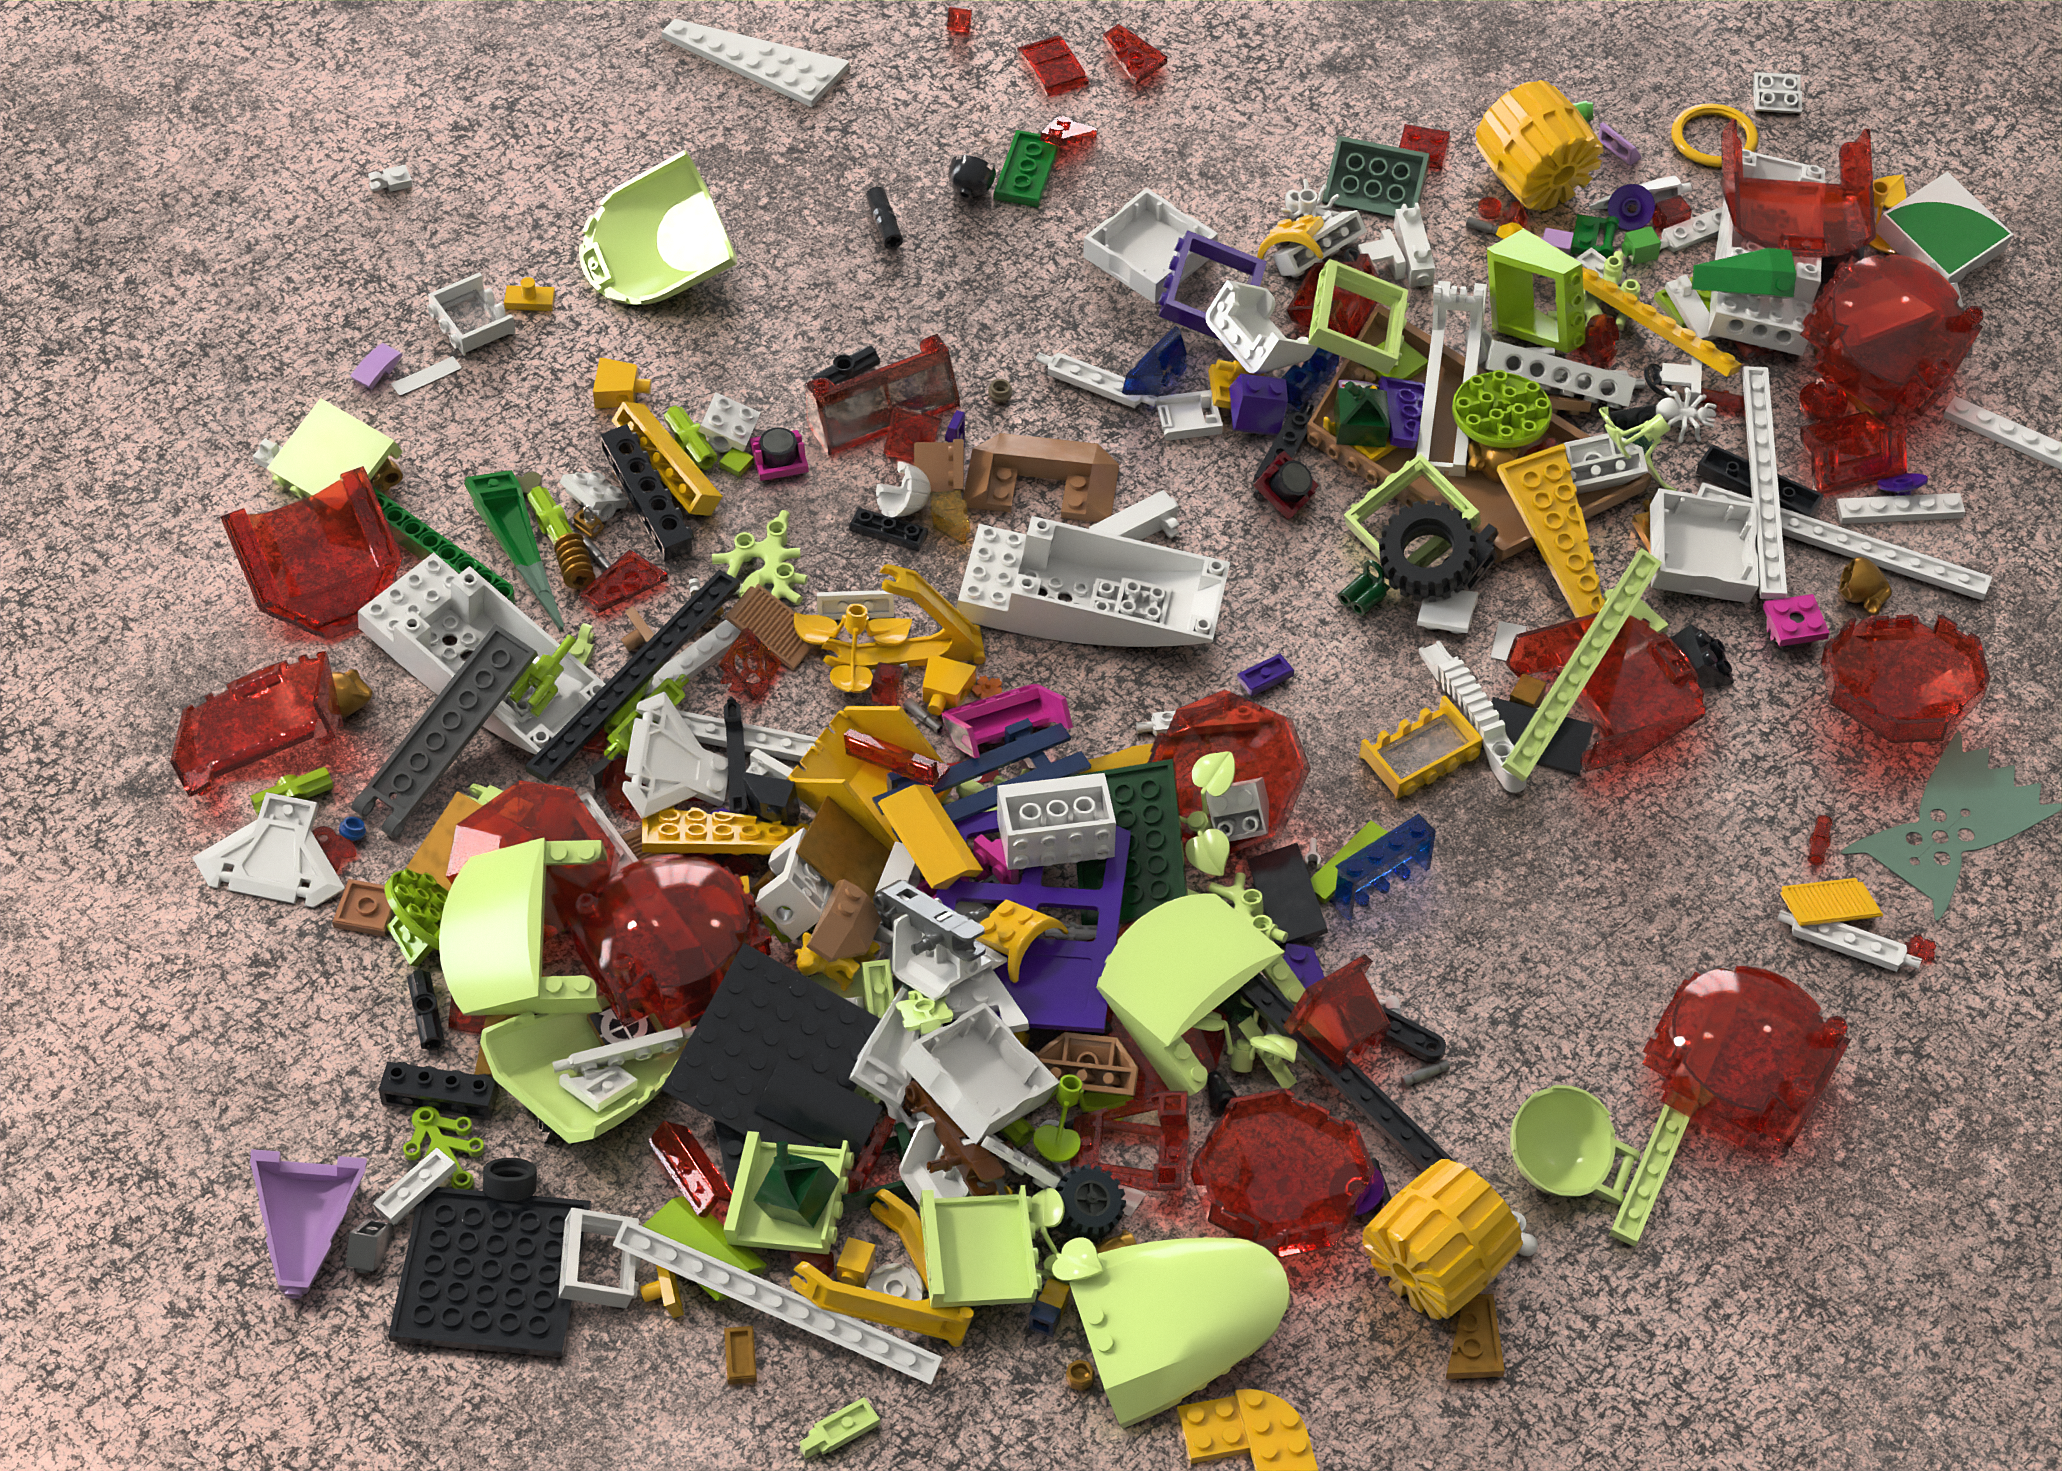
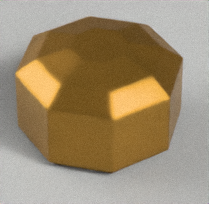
(1080, 1375)

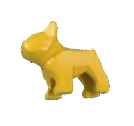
(840, 970)

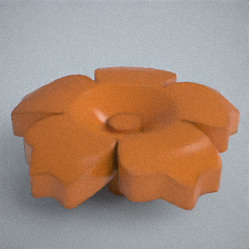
(987, 688)

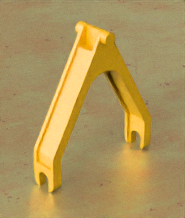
(956, 641)
(882, 1308)

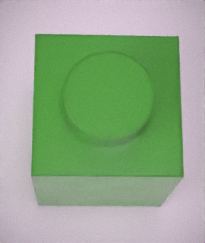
(1641, 245)

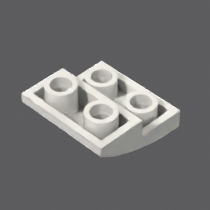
(1777, 92)
(1449, 614)

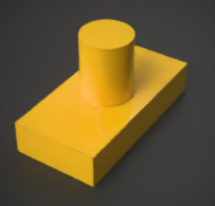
(529, 296)
(667, 1288)

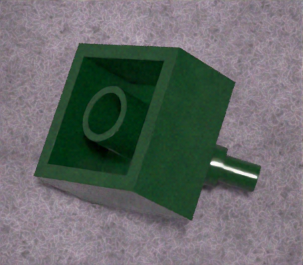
(1361, 416)
(796, 1188)

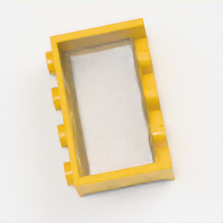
(1422, 749)

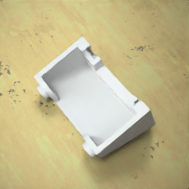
(1243, 325)

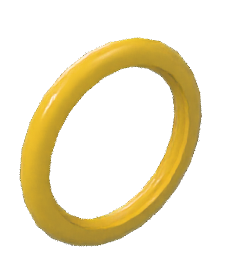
(1711, 109)

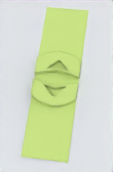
(1272, 1061)

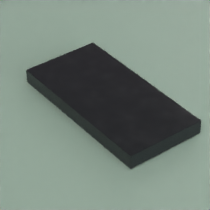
(1288, 894)

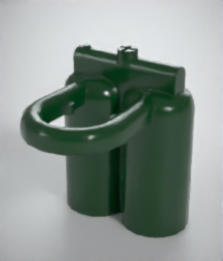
(1364, 590)

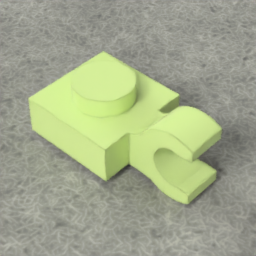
(582, 649)

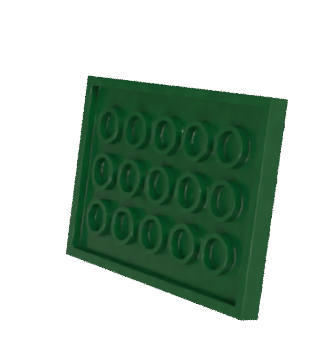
(1148, 807)

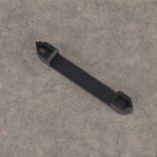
(736, 756)

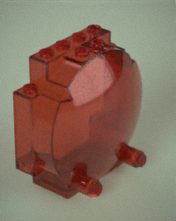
(1891, 332)
(665, 936)
(1745, 1053)

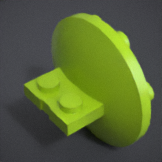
(1502, 409)
(418, 911)

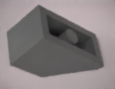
(368, 1245)

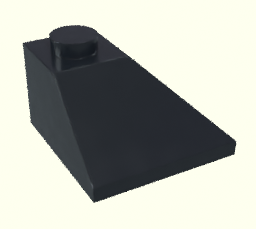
(771, 797)

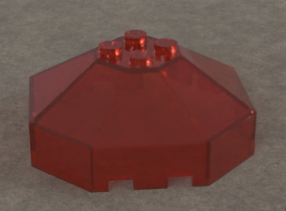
(1905, 676)
(1261, 744)
(527, 814)
(1282, 1173)

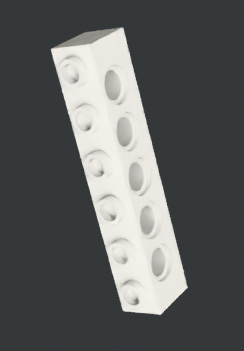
(1621, 384)

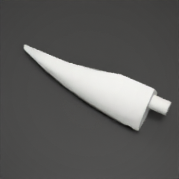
(1659, 188)

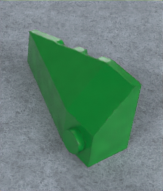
(1755, 273)

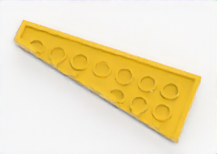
(1550, 509)
(712, 833)

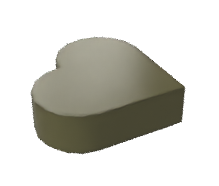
(529, 481)

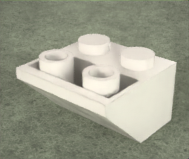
(1241, 810)

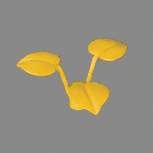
(1887, 193)
(886, 631)

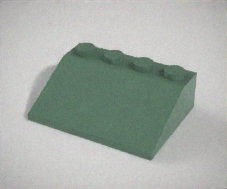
(1375, 176)

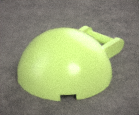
(1569, 1144)

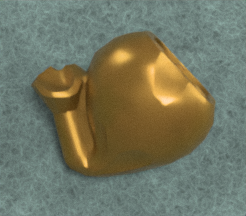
(1487, 459)
(1864, 583)
(351, 691)

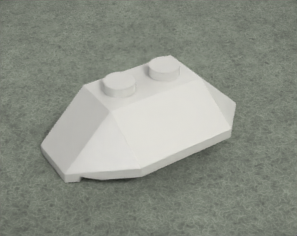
(1600, 464)

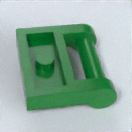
(1587, 231)

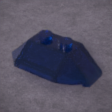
(1158, 366)

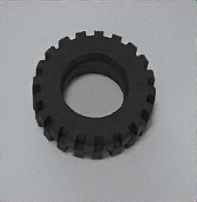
(1422, 521)

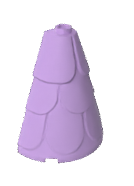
(302, 1212)

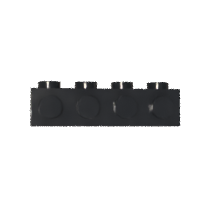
(444, 1090)

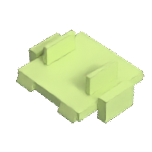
(924, 1013)

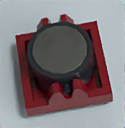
(1286, 485)

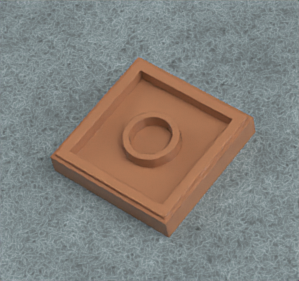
(363, 908)

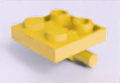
(1221, 377)

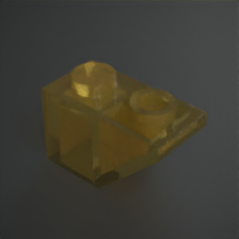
(948, 515)

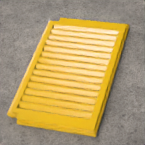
(1830, 901)

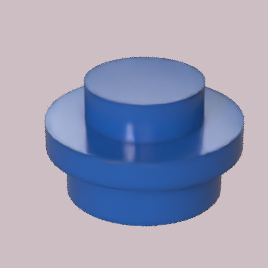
(352, 828)

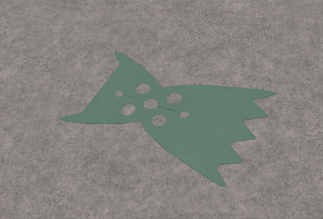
(1957, 783)

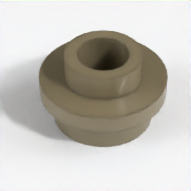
(1000, 390)

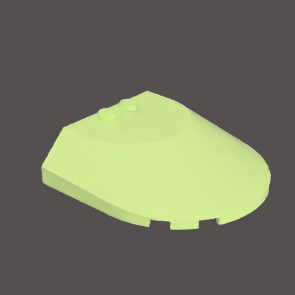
(655, 236)

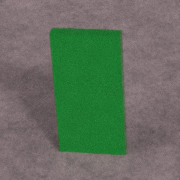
(1026, 170)

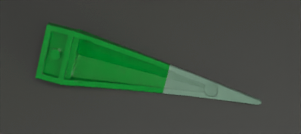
(503, 509)

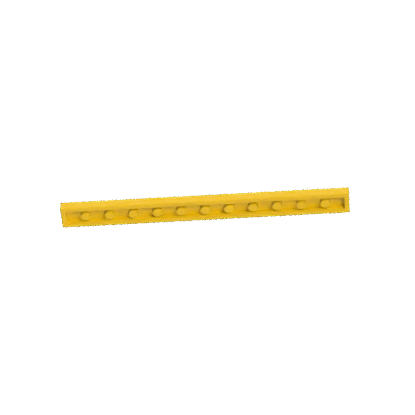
(1649, 317)

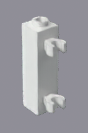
(1414, 246)
(1143, 518)

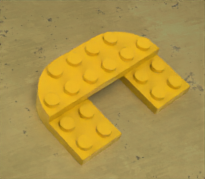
(1248, 1424)

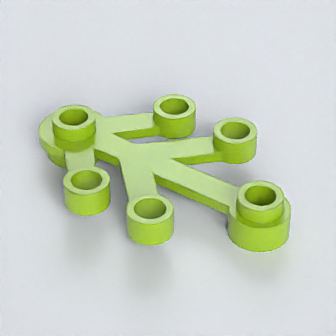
(443, 1142)

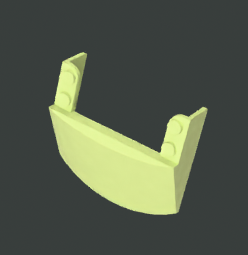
(497, 929)
(1180, 968)

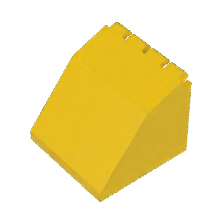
(854, 781)

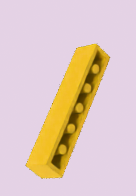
(670, 460)

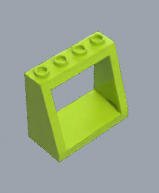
(1513, 295)

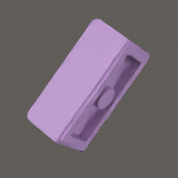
(1618, 144)

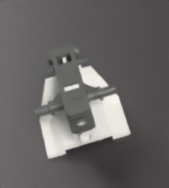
(930, 941)

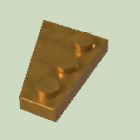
(1477, 1341)

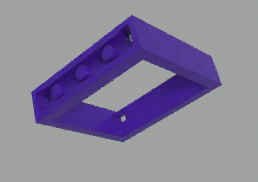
(1213, 250)

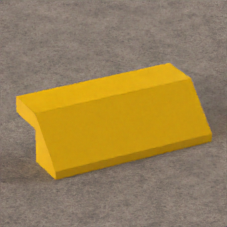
(929, 836)

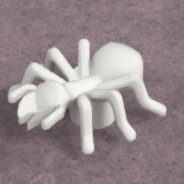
(1307, 203)
(1678, 412)

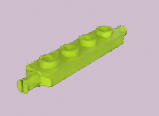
(621, 736)

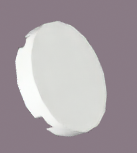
(897, 1281)

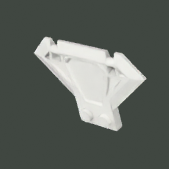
(669, 761)
(274, 856)

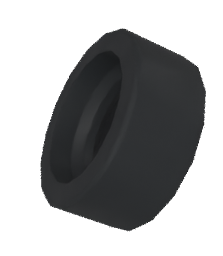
(509, 1179)

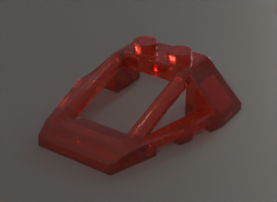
(1174, 1135)

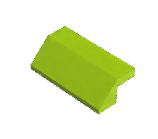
(681, 1223)

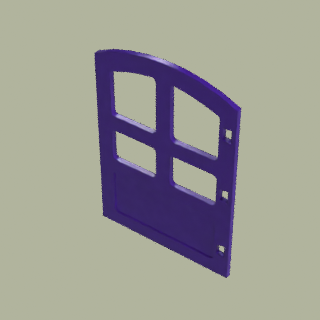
(1055, 975)

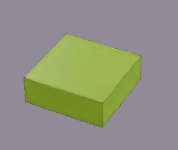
(736, 462)

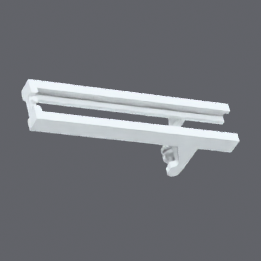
(1444, 300)

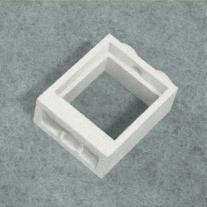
(899, 867)

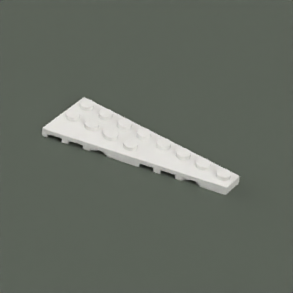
(783, 68)

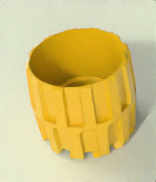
(1538, 145)
(1443, 1239)

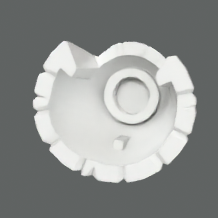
(907, 498)

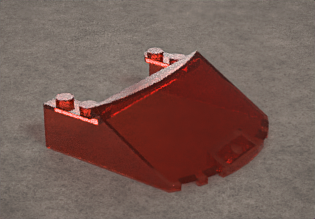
(1801, 215)
(1636, 694)
(255, 720)

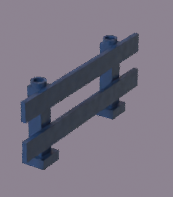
(1019, 745)

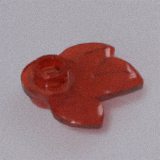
(335, 846)

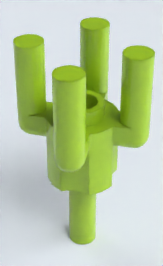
(542, 678)

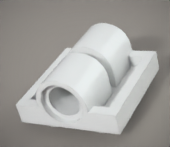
(728, 424)
(594, 491)

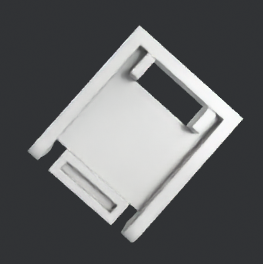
(1183, 415)

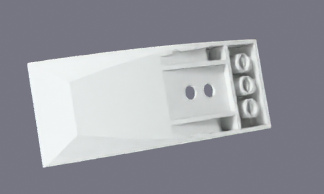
(1759, 319)
(1118, 587)
(438, 602)

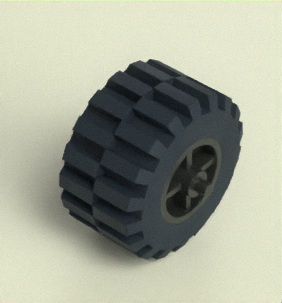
(1090, 1203)

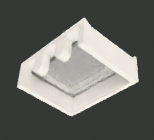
(469, 314)

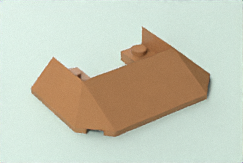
(1084, 466)

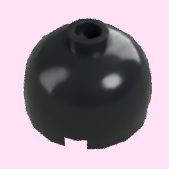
(970, 176)

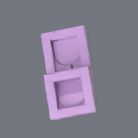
(375, 364)

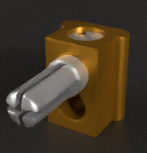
(587, 522)

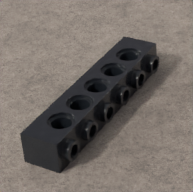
(668, 542)

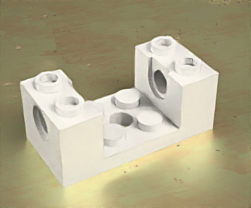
(795, 887)

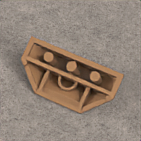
(845, 924)
(1097, 1060)

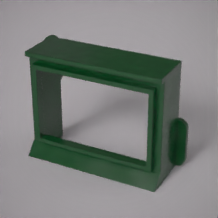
(865, 1198)

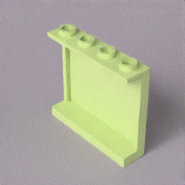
(325, 447)
(752, 1227)
(979, 1249)

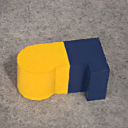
(1049, 1307)

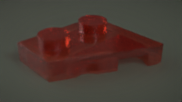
(1064, 132)

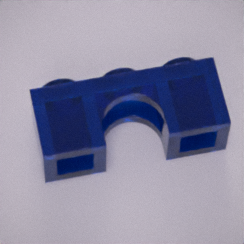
(1305, 380)

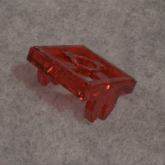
(760, 652)

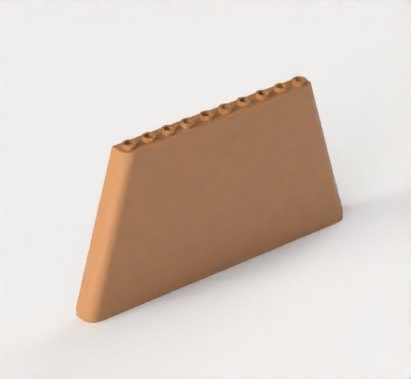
(1485, 495)

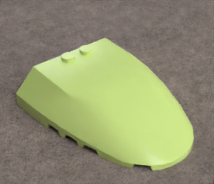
(522, 1058)
(1177, 1317)

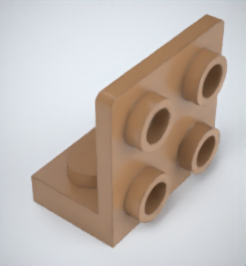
(942, 464)

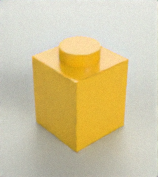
(856, 1262)

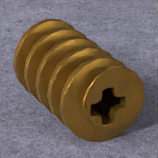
(574, 561)

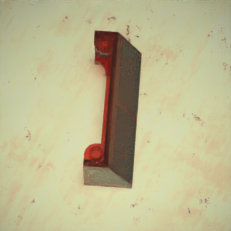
(864, 405)

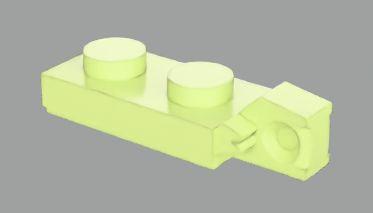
(840, 1428)

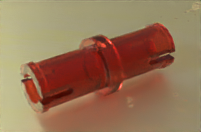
(1723, 399)
(1820, 840)

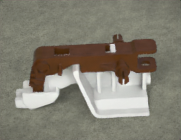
(941, 1153)

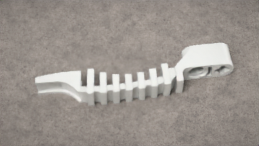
(1463, 687)

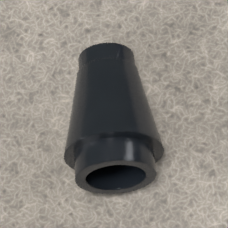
(1219, 1091)

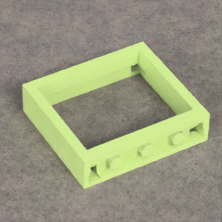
(1371, 288)
(1391, 487)

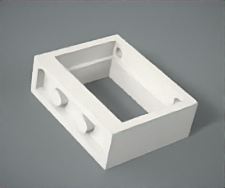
(603, 1224)

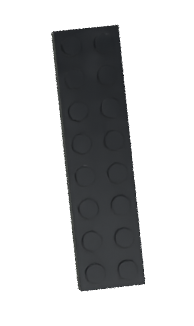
(1734, 474)

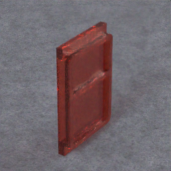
(1053, 65)

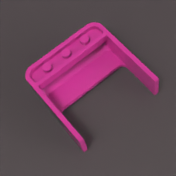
(987, 718)

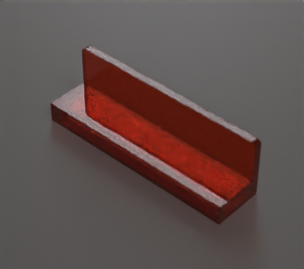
(894, 758)
(689, 1167)

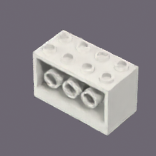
(1056, 821)

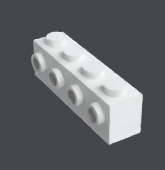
(1331, 237)

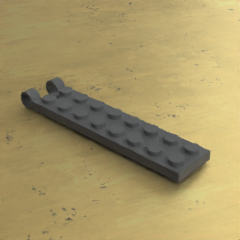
(446, 728)

